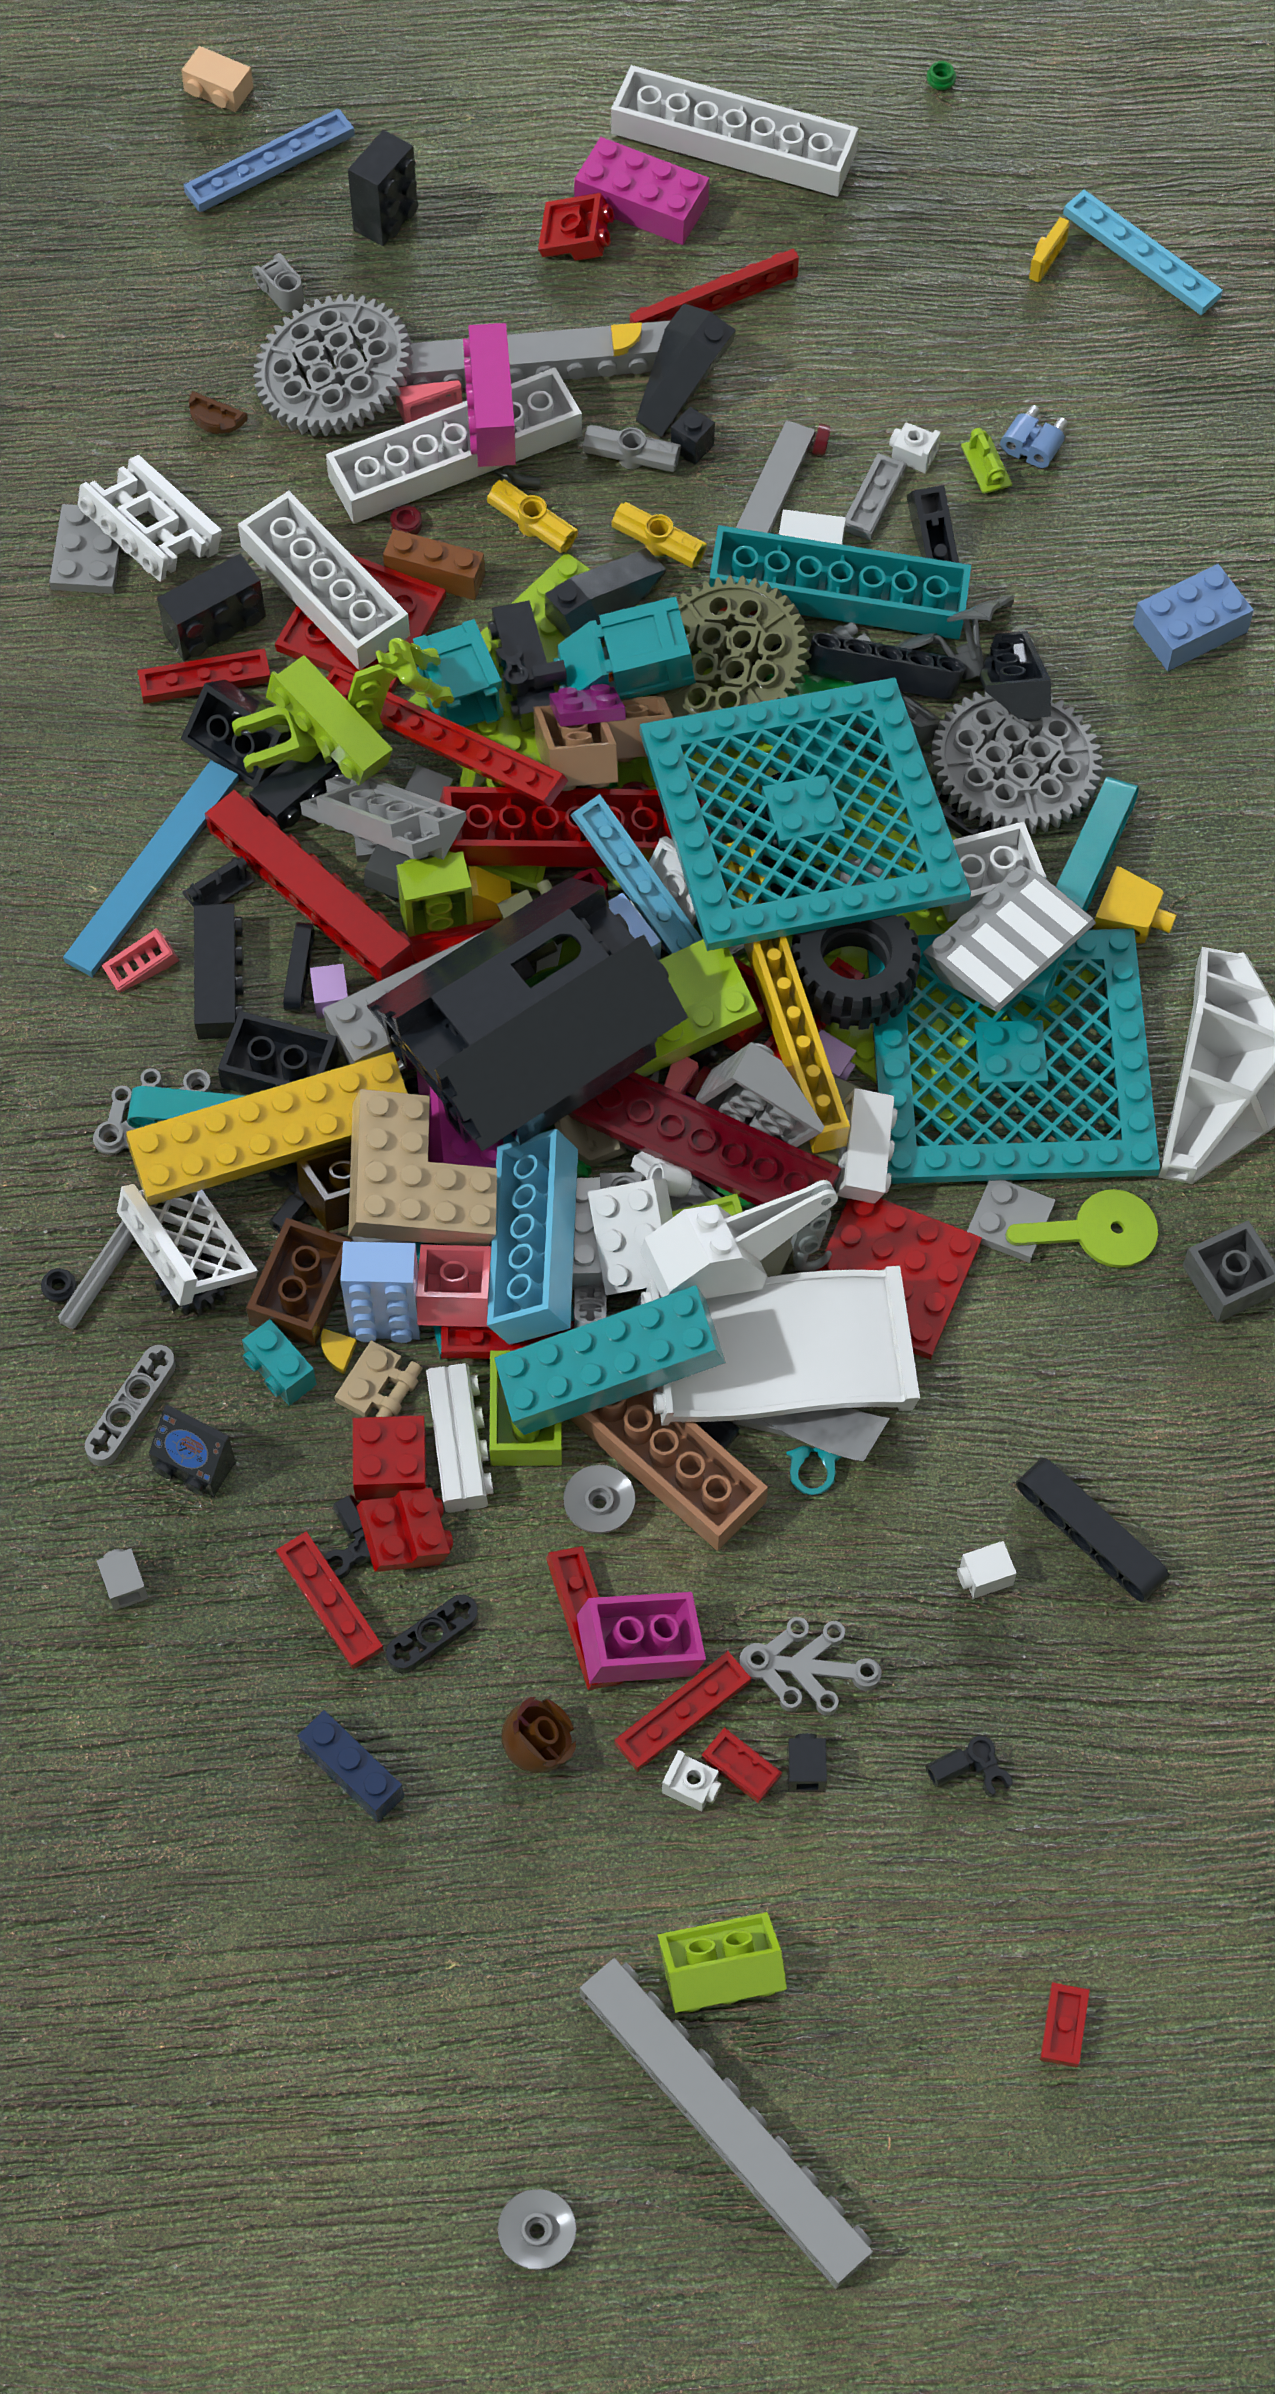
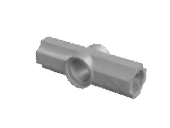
(631, 448)

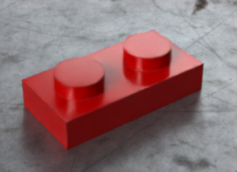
(1064, 2025)

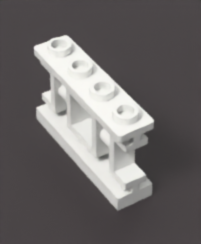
(164, 503)

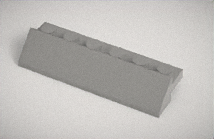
(387, 816)

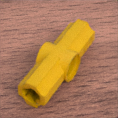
(520, 507)
(659, 535)

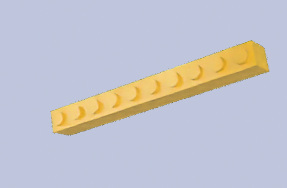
(794, 1025)

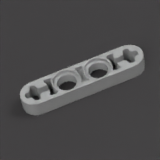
(126, 1403)

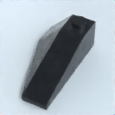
(685, 358)
(602, 591)
(1017, 676)

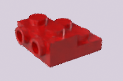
(576, 227)
(405, 1530)

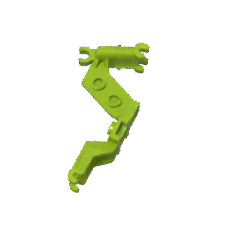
(365, 695)

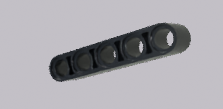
(870, 661)
(1092, 1529)

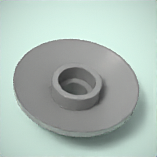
(599, 1483)
(532, 2209)

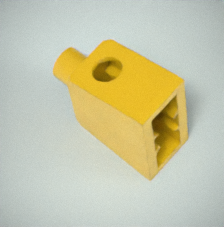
(1133, 905)

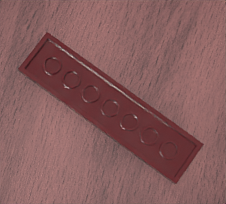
(703, 1141)

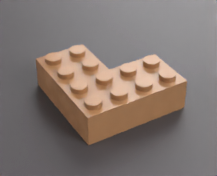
(591, 751)

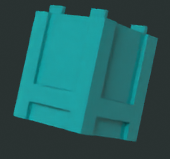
(646, 649)
(467, 671)

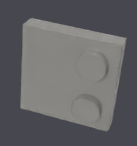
(1008, 1205)

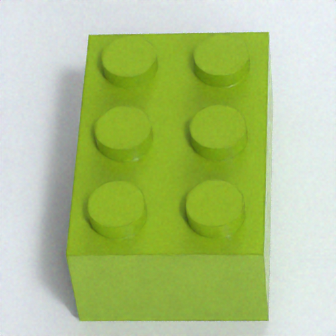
(434, 894)
(508, 1443)

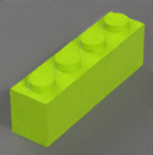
(330, 720)

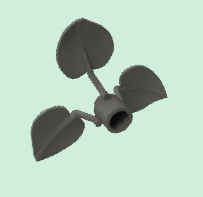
(971, 652)

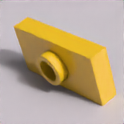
(1048, 249)

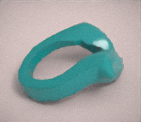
(797, 1459)

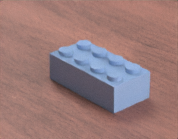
(380, 1290)

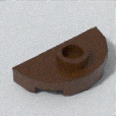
(215, 416)

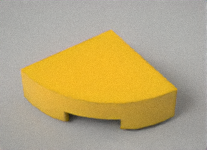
(625, 337)
(337, 1349)

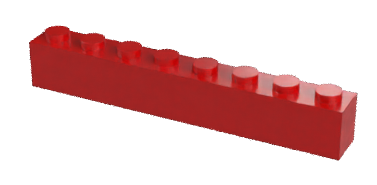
(309, 886)

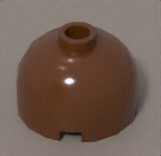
(537, 1736)

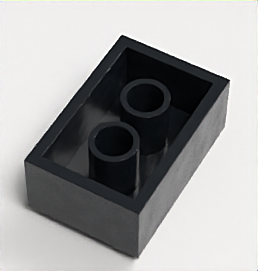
(383, 188)
(212, 607)
(273, 1053)

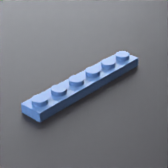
(269, 160)

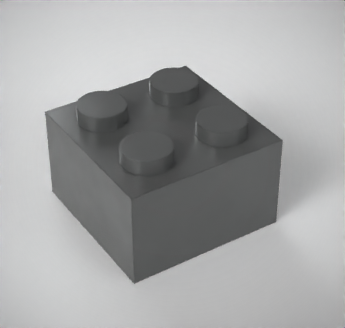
(1231, 1271)

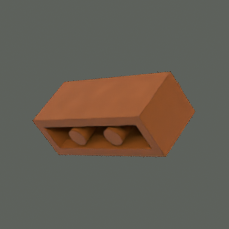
(436, 562)

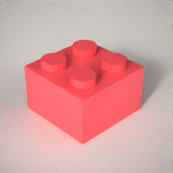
(453, 1285)

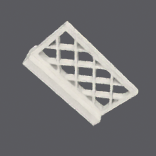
(161, 1244)

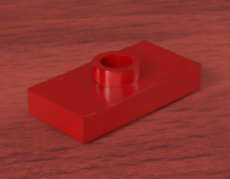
(741, 1765)

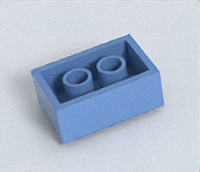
(1193, 617)

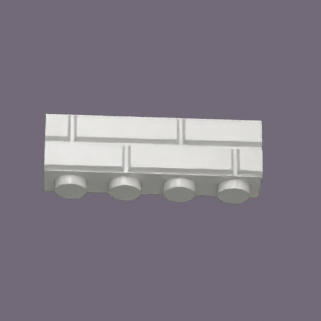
(457, 1437)

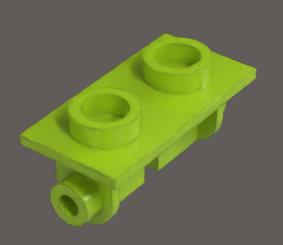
(985, 462)

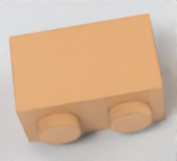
(217, 79)

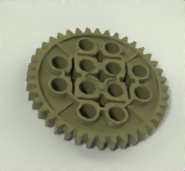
(773, 624)

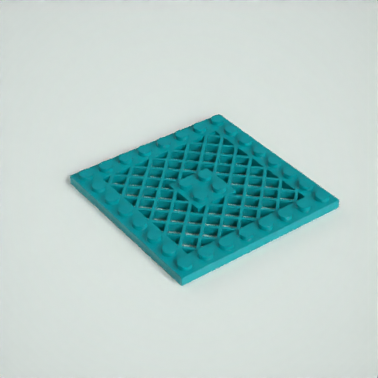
(803, 813)
(1015, 1057)

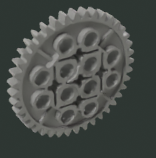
(341, 394)
(1018, 752)

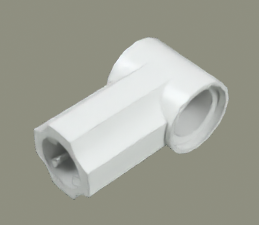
(677, 1178)

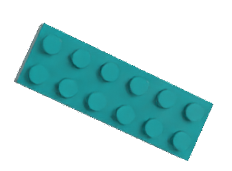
(609, 1360)

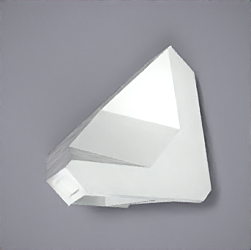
(1226, 1069)

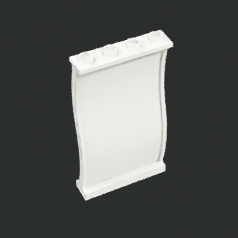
(801, 1349)

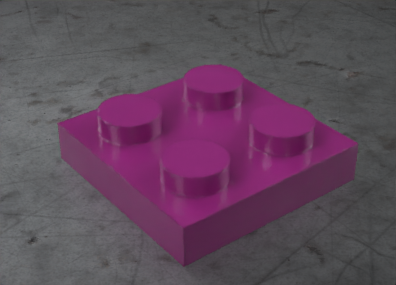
(588, 706)

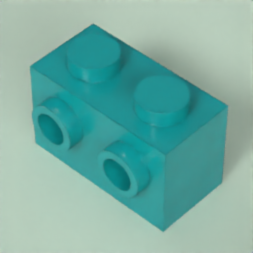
(278, 1362)

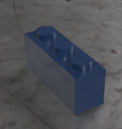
(351, 1766)

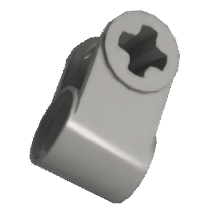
(280, 283)

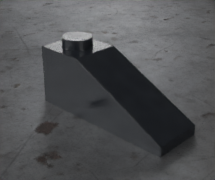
(932, 523)

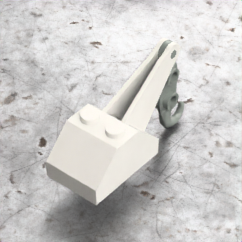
(725, 1251)

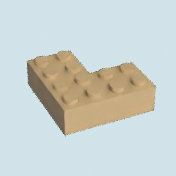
(400, 1192)

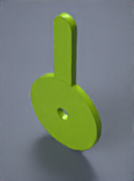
(1094, 1229)

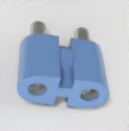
(1032, 440)

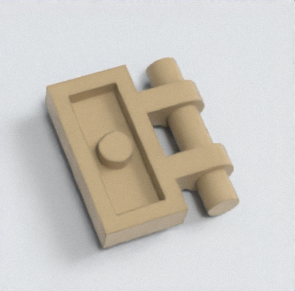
(370, 1377)

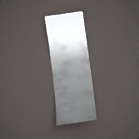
(836, 1431)

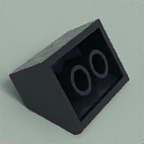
(212, 732)

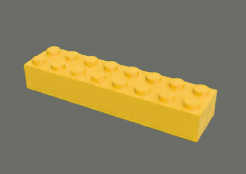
(255, 1130)

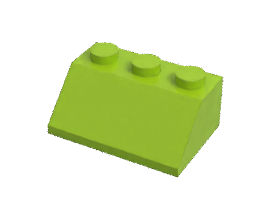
(722, 1962)

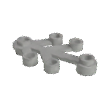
(114, 1125)
(804, 1666)

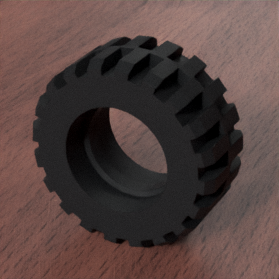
(863, 1000)

